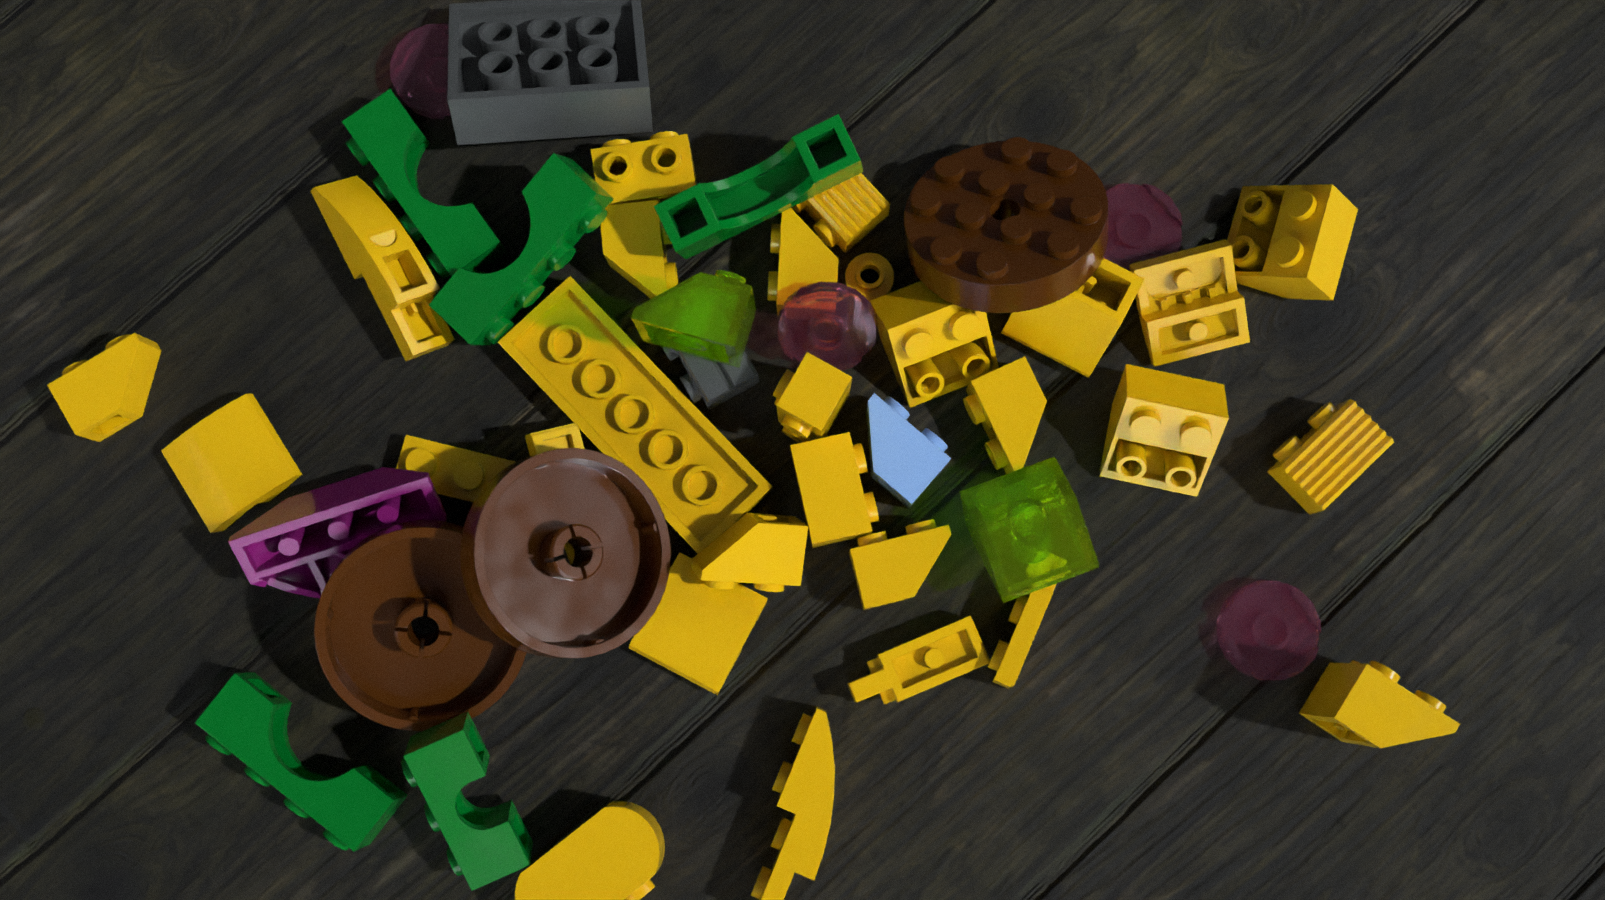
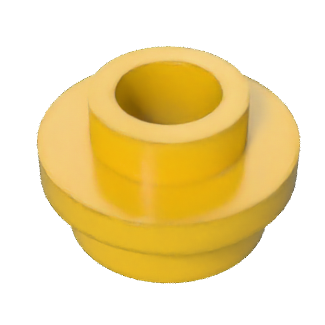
(877, 263)

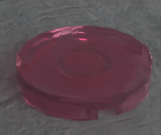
(421, 70)
(1141, 224)
(828, 323)
(1269, 630)

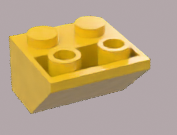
(1291, 239)
(1081, 324)
(932, 342)
(1163, 430)
(1371, 709)

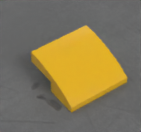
(1190, 303)
(231, 462)
(698, 627)

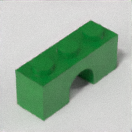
(480, 840)

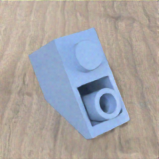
(900, 454)

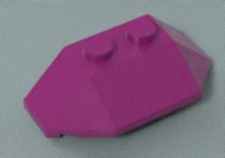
(311, 532)

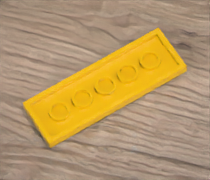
(635, 413)

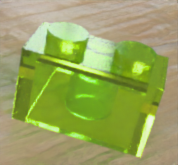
(701, 317)
(1028, 529)

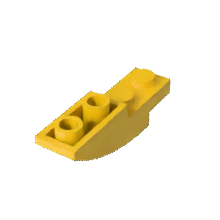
(388, 260)
(809, 794)

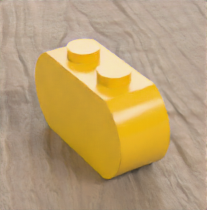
(600, 860)

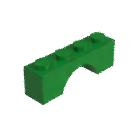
(394, 145)
(794, 174)
(561, 209)
(251, 723)

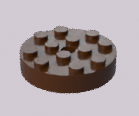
(1007, 226)
(527, 520)
(378, 657)

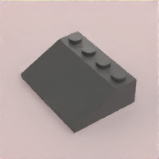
(547, 70)

